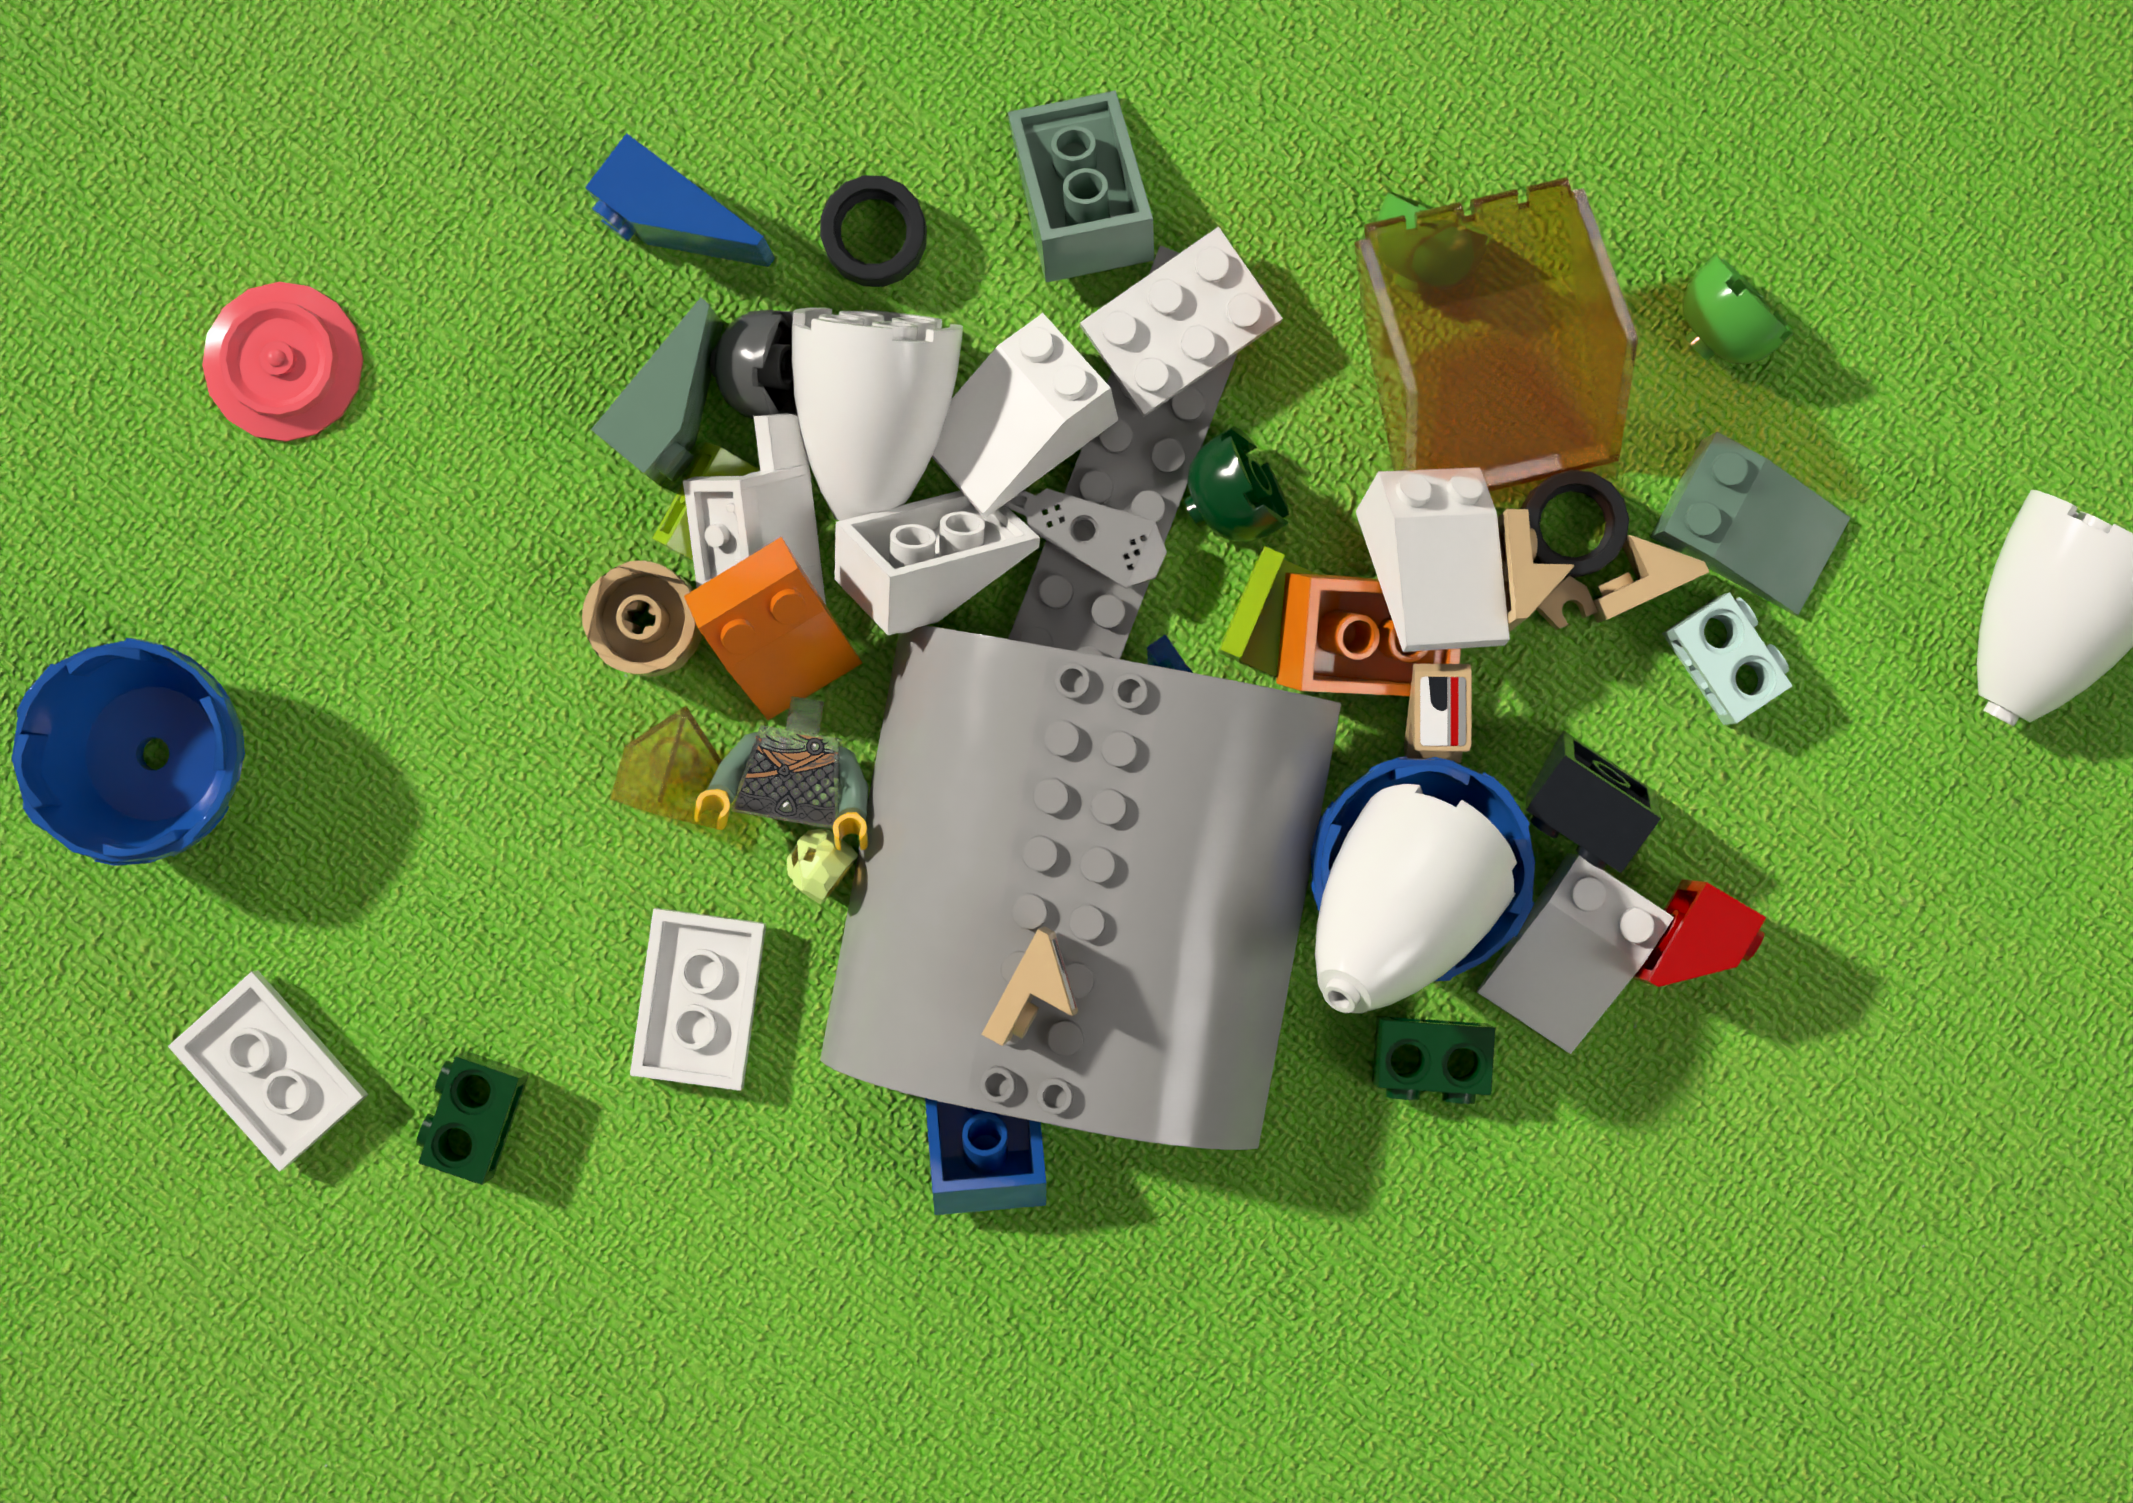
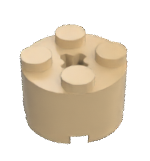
(610, 625)

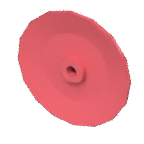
(282, 361)

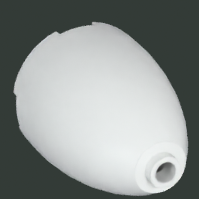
(871, 401)
(2054, 609)
(1408, 897)

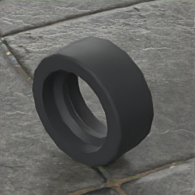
(846, 198)
(1606, 497)

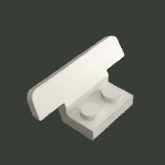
(745, 513)

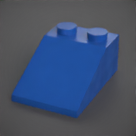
(664, 209)
(983, 1160)

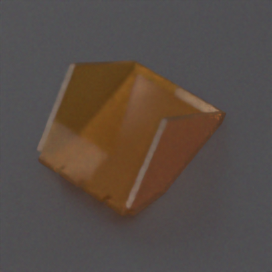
(1498, 336)

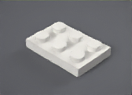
(1181, 322)
(698, 999)
(268, 1070)

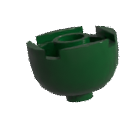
(1234, 491)

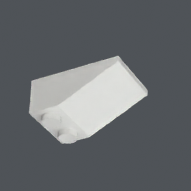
(1021, 416)
(1437, 557)
(926, 558)
(1574, 952)

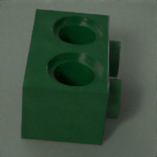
(1435, 1044)
(484, 1122)

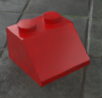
(1705, 936)

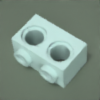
(1716, 668)

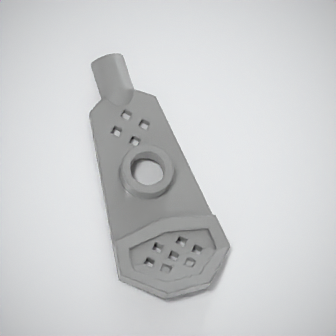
(1111, 539)

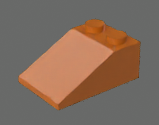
(771, 629)
(1344, 639)

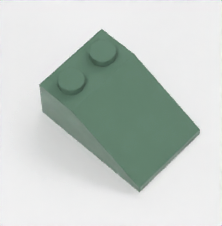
(1082, 186)
(663, 405)
(1751, 522)

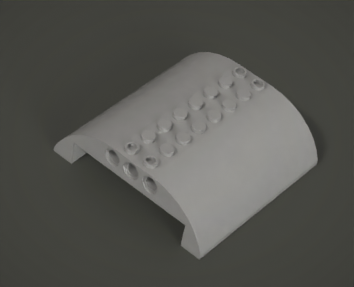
(1131, 816)

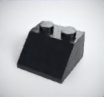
(1592, 804)

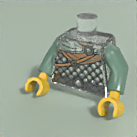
(792, 777)

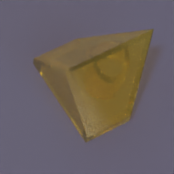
(668, 770)

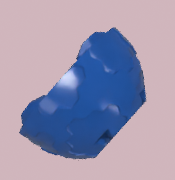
(85, 744)
(1451, 784)

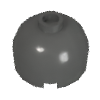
(756, 364)

